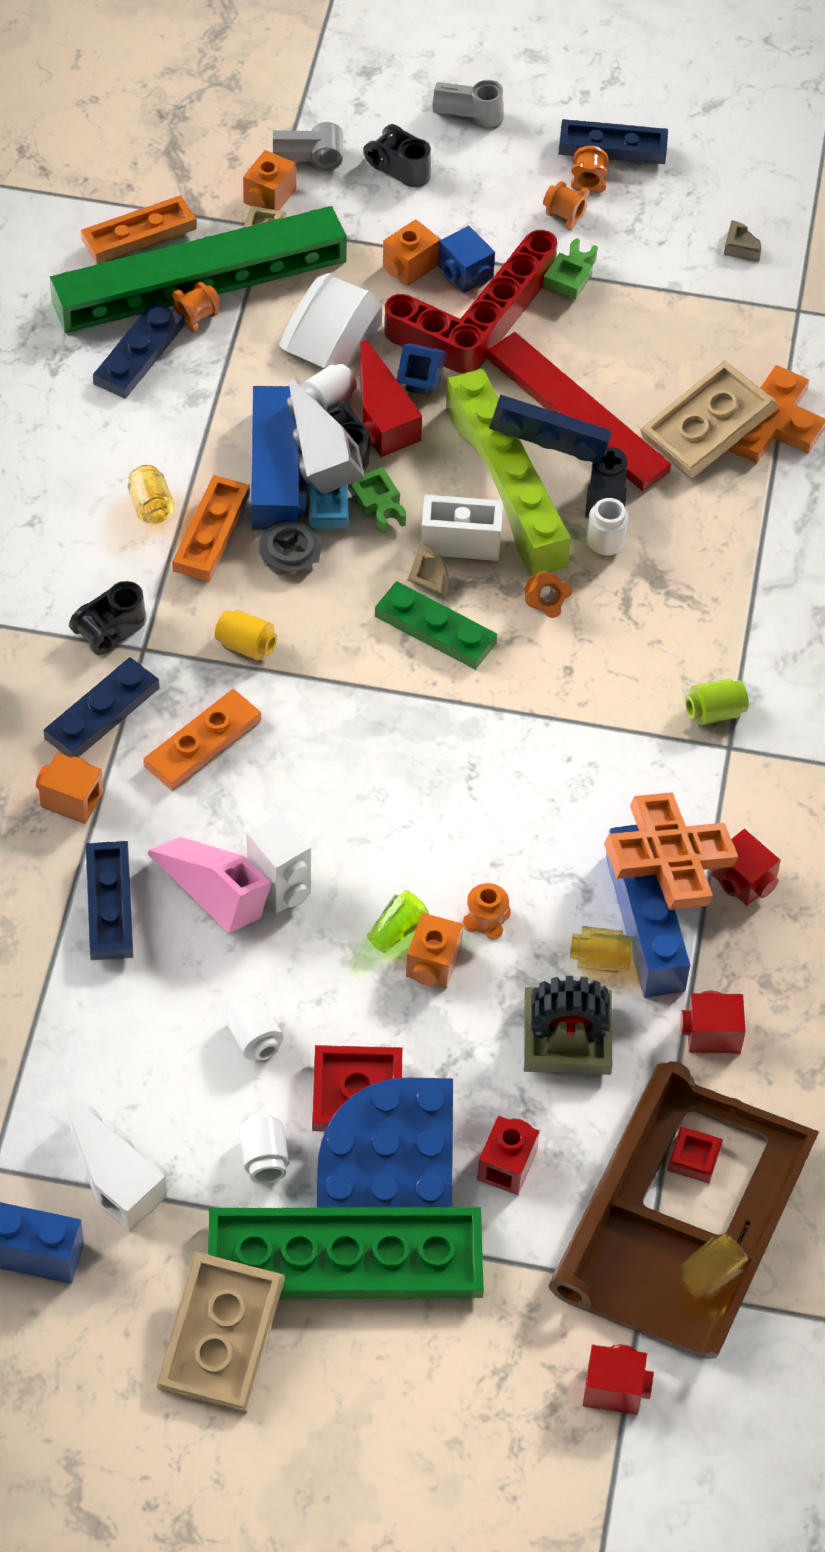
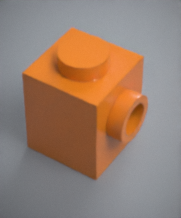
(269, 181)
(411, 252)
(70, 787)
(434, 950)

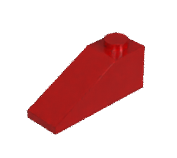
(386, 408)

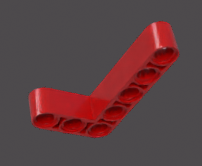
(487, 318)

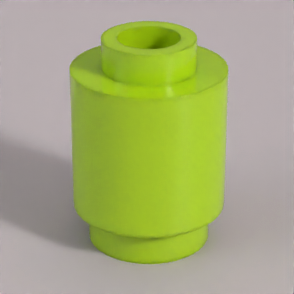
(716, 701)

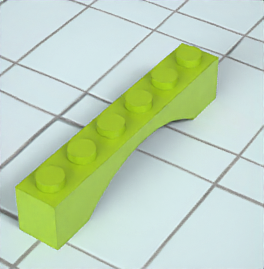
(530, 511)

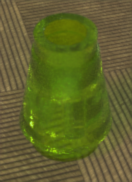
(397, 920)

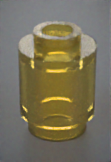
(150, 494)
(601, 949)
(713, 1267)

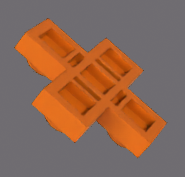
(787, 423)
(670, 850)

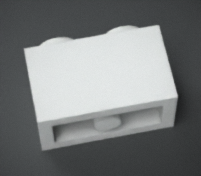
(462, 526)
(284, 859)

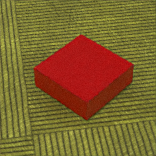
(695, 1154)

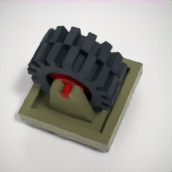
(568, 1027)

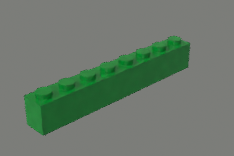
(223, 261)

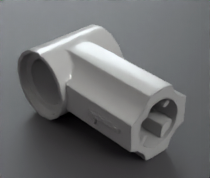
(481, 101)
(320, 146)

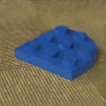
(390, 1147)

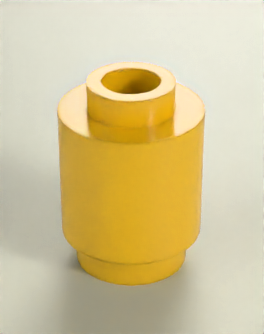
(245, 634)

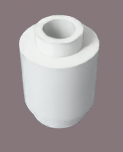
(331, 385)
(607, 527)
(253, 1027)
(264, 1148)

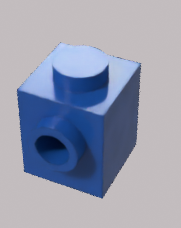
(466, 259)
(421, 368)

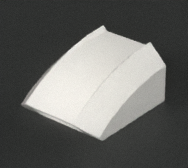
(332, 322)

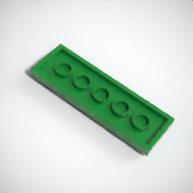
(357, 1249)

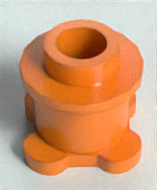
(589, 169)
(566, 203)
(196, 304)
(552, 602)
(487, 909)

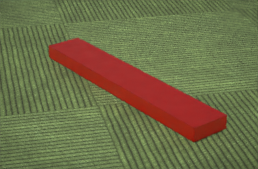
(562, 395)

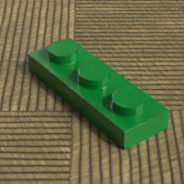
(436, 625)

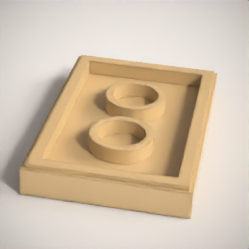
(708, 419)
(220, 1332)

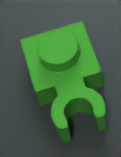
(572, 272)
(379, 496)

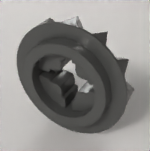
(284, 535)

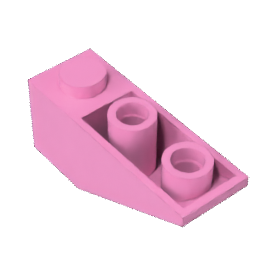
(216, 879)

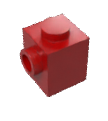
(753, 871)
(714, 1022)
(508, 1154)
(617, 1379)

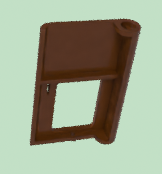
(630, 1256)

